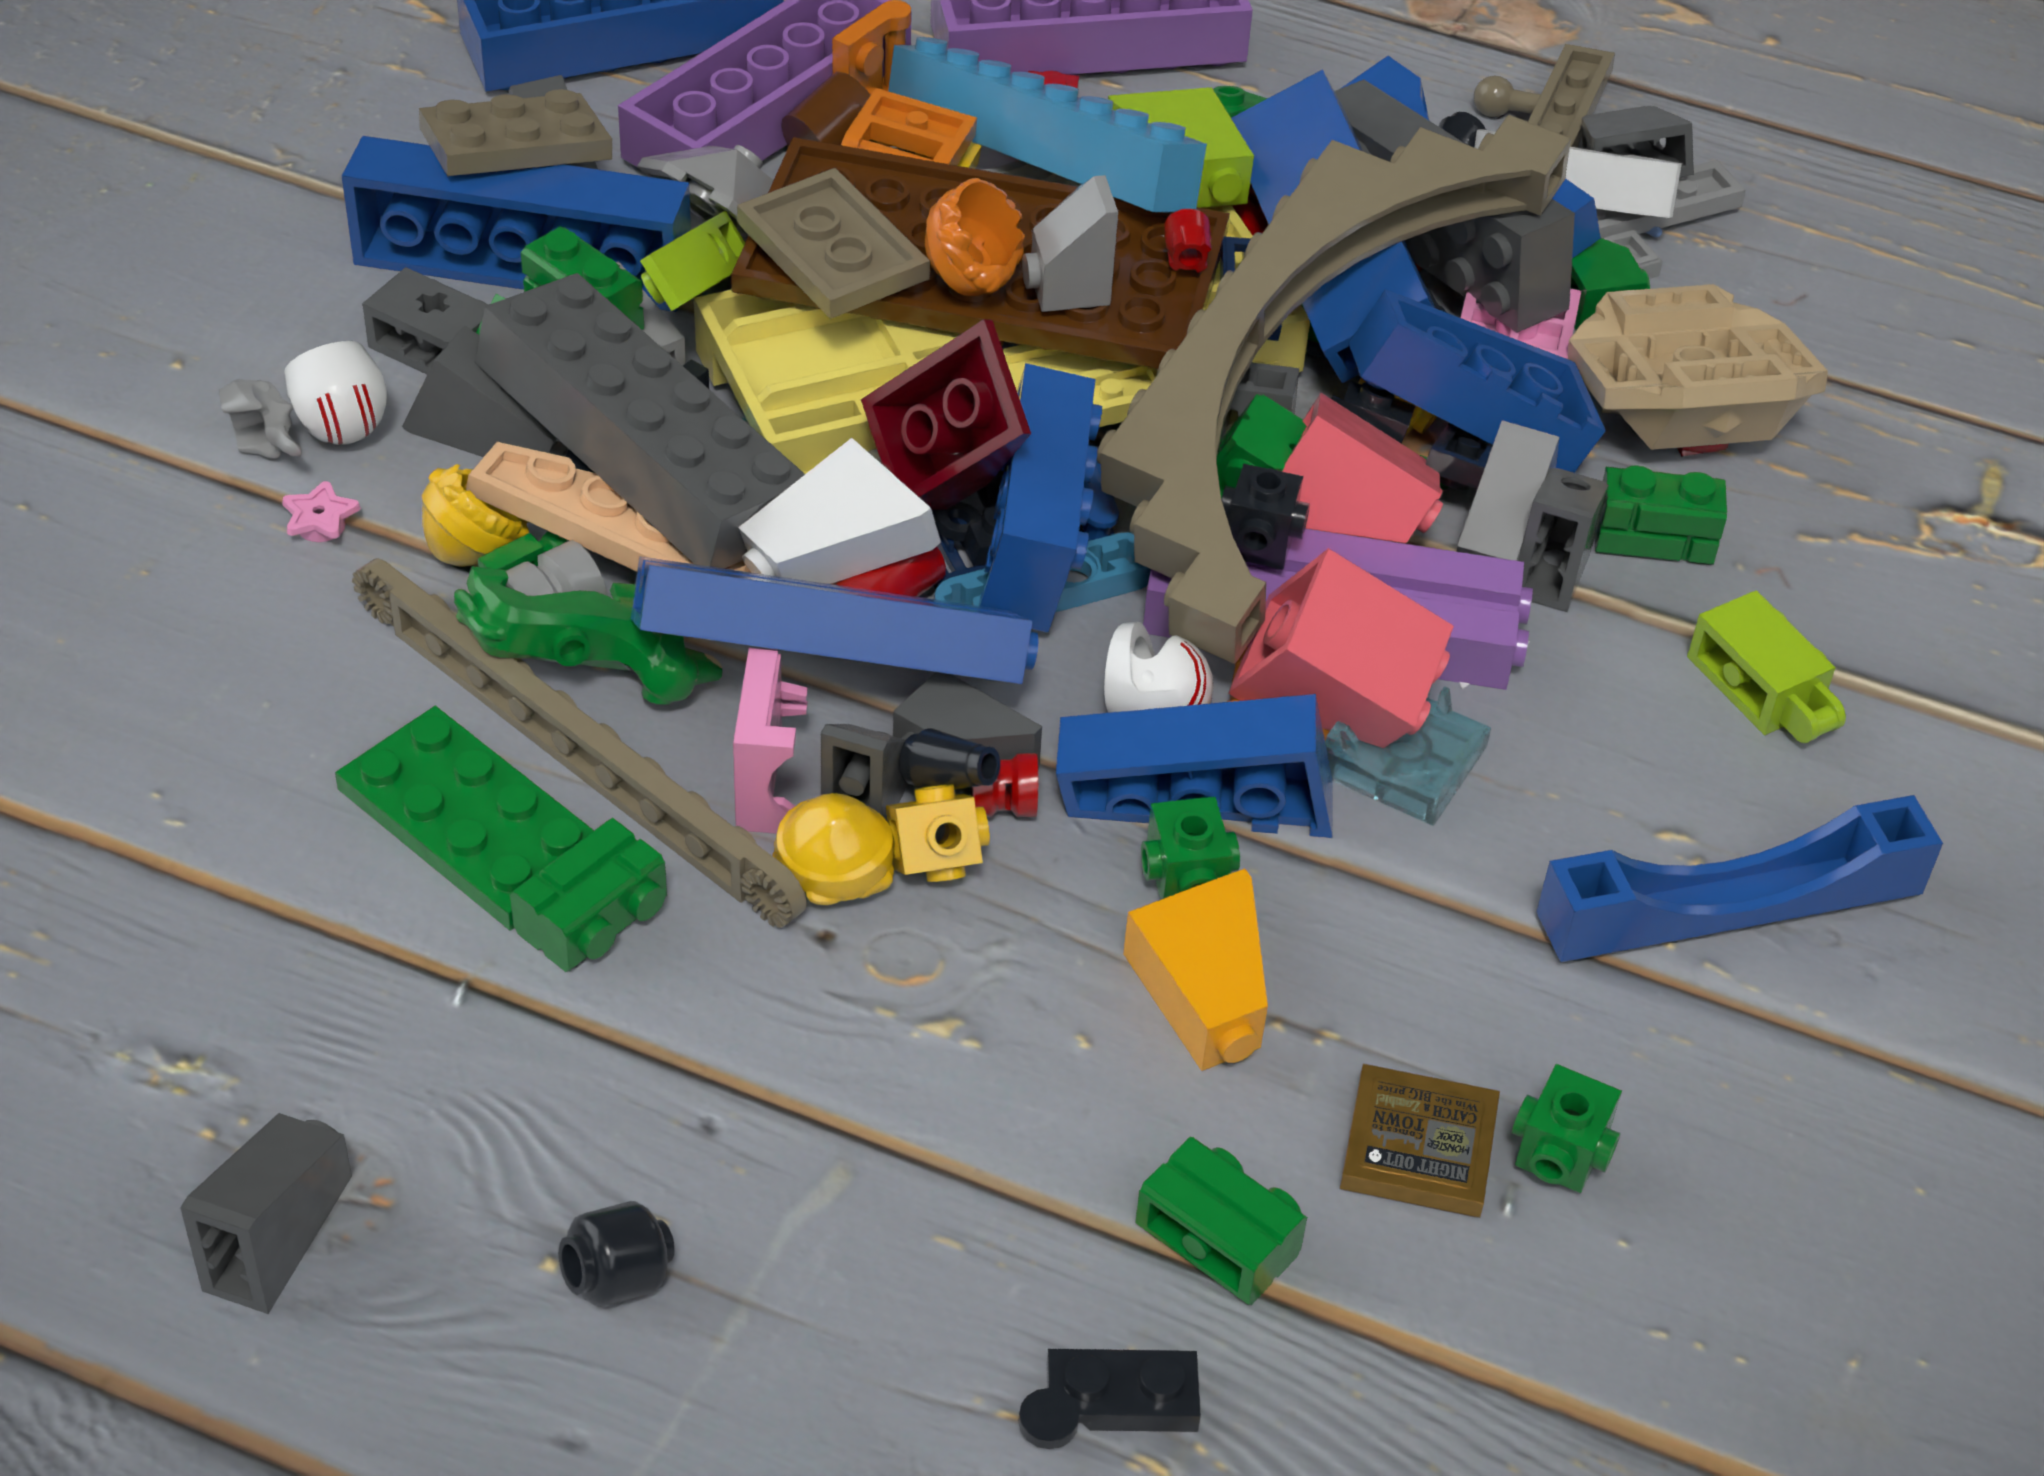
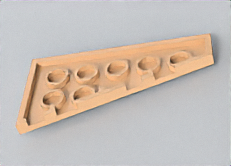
(570, 504)

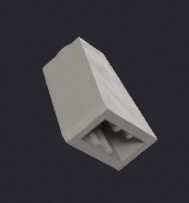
(1507, 490)

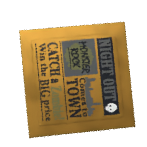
(1421, 1140)

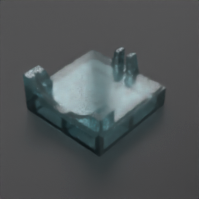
(1417, 770)

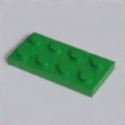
(461, 809)

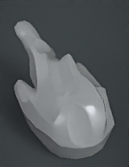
(259, 418)

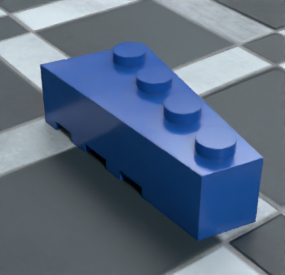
(1475, 376)
(1044, 497)
(1254, 756)

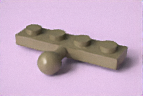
(1566, 98)

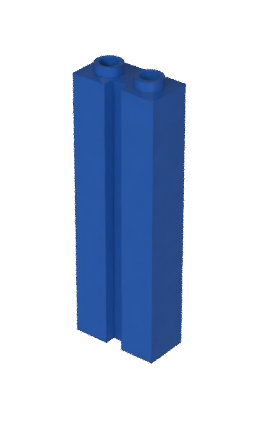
(1283, 138)
(832, 620)

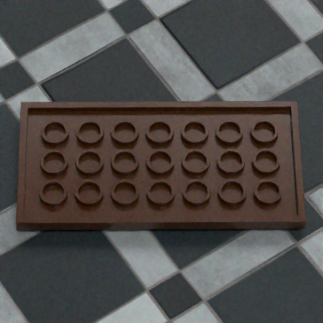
(1148, 298)

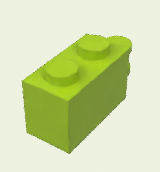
(1766, 668)

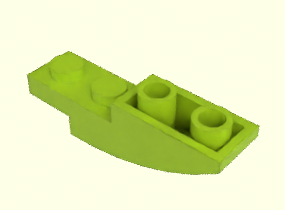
(693, 261)

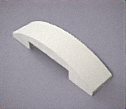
(1620, 181)

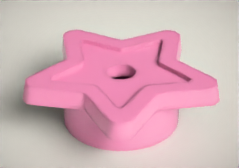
(319, 514)

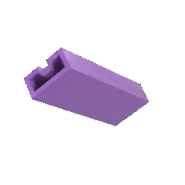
(1467, 590)

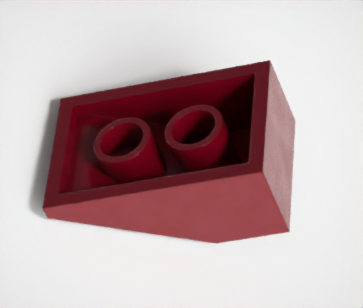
(949, 419)

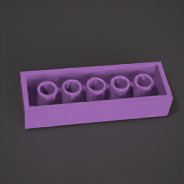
(1096, 33)
(741, 83)

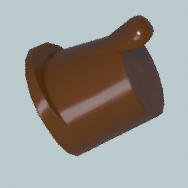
(826, 111)

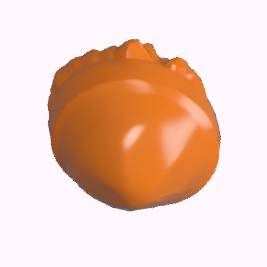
(974, 238)

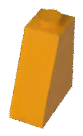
(1204, 966)

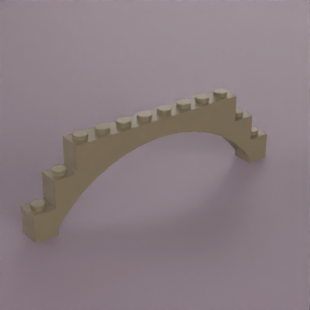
(1333, 219)

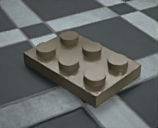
(514, 133)
(833, 242)

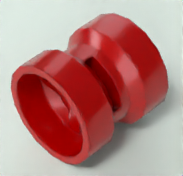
(1019, 796)

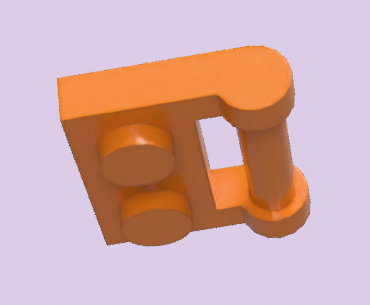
(860, 46)
(911, 126)

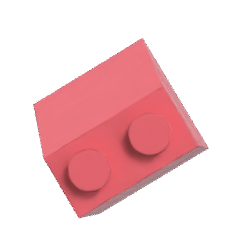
(1361, 477)
(1351, 645)

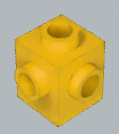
(915, 829)

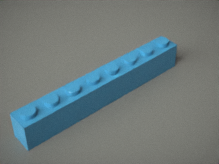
(1054, 127)

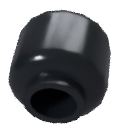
(615, 1254)

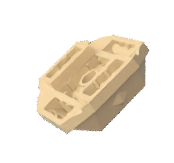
(1694, 366)

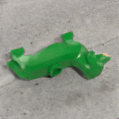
(580, 631)

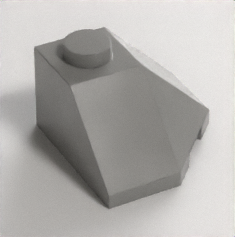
(716, 178)
(1074, 250)

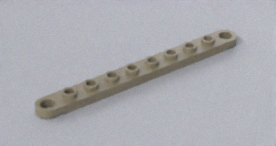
(583, 746)

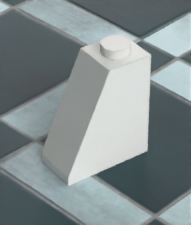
(839, 522)

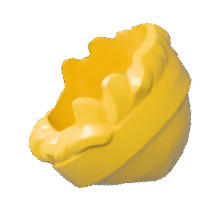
(459, 524)
(836, 848)

